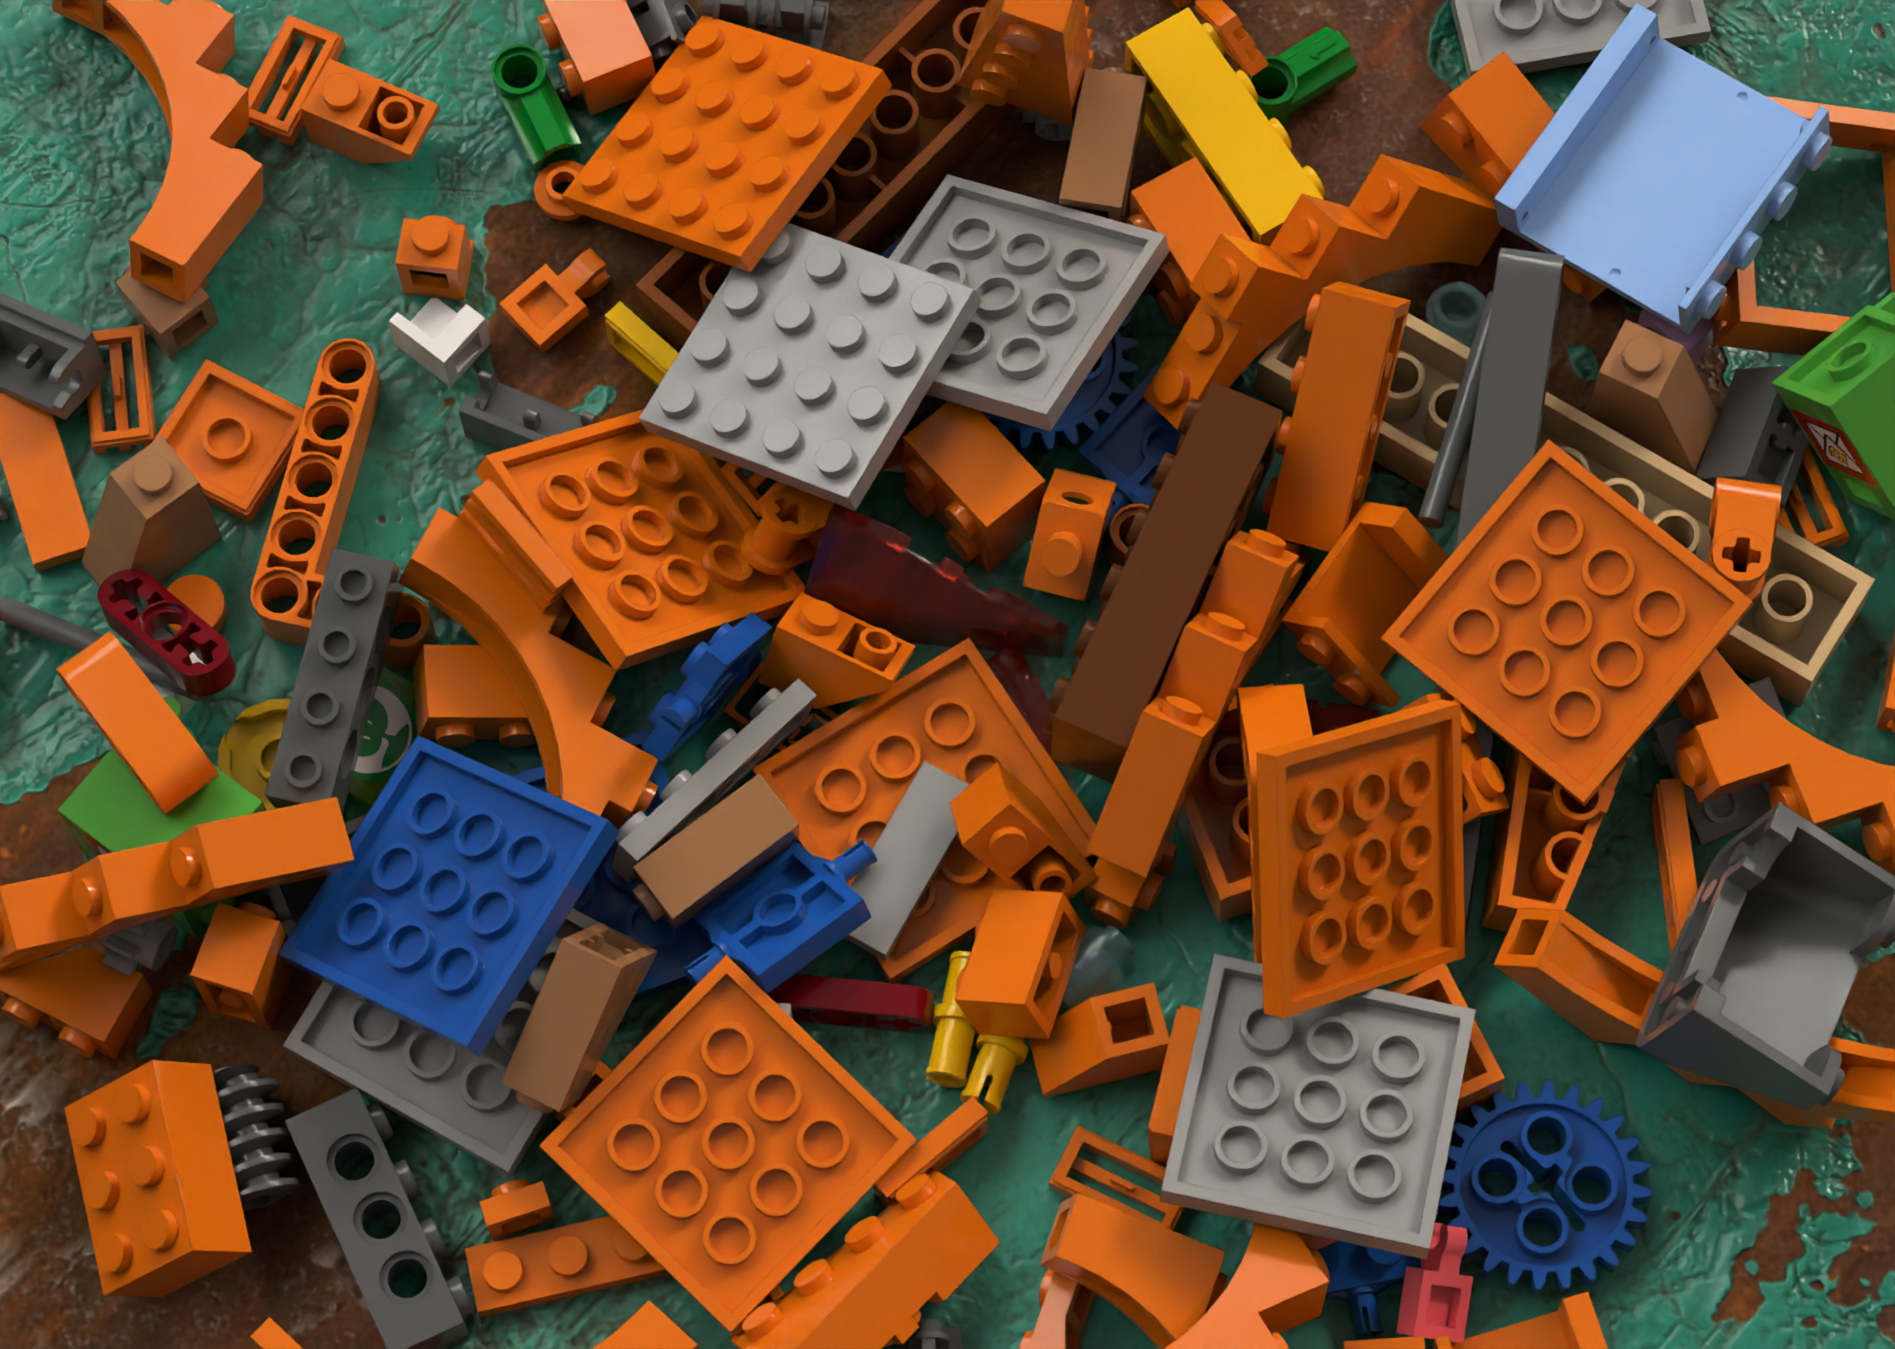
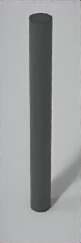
(1457, 431)
(76, 638)

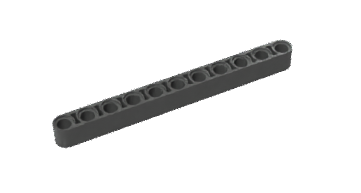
(1508, 422)

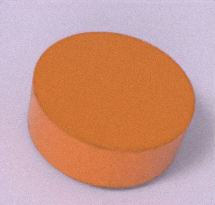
(202, 597)

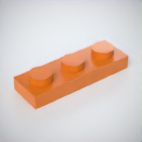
(556, 1265)

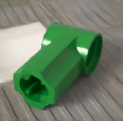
(1304, 73)
(534, 109)

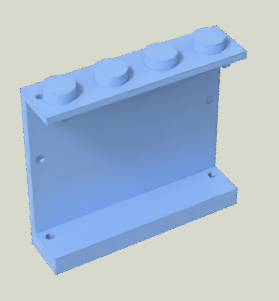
(1660, 174)

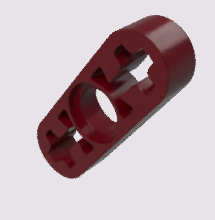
(173, 653)
(857, 1003)

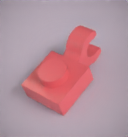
(1436, 1295)

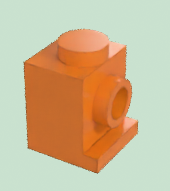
(437, 247)
(1119, 892)

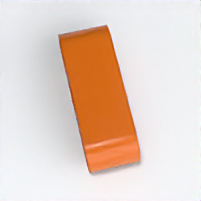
(137, 722)

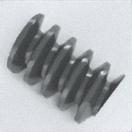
(250, 1137)

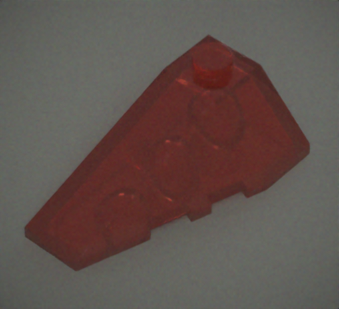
(877, 579)

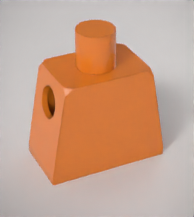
(1069, 535)

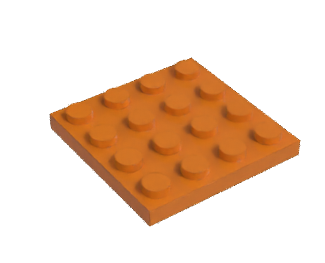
(727, 142)
(644, 533)
(1567, 622)
(858, 767)
(1360, 856)
(728, 1143)

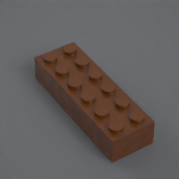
(1165, 576)

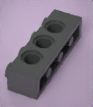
(336, 680)
(325, 1141)

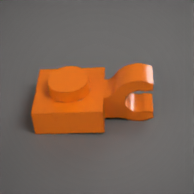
(551, 304)

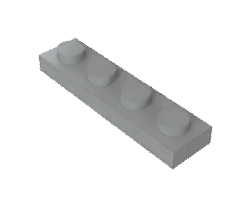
(728, 763)

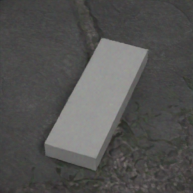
(907, 858)

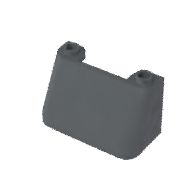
(1771, 961)

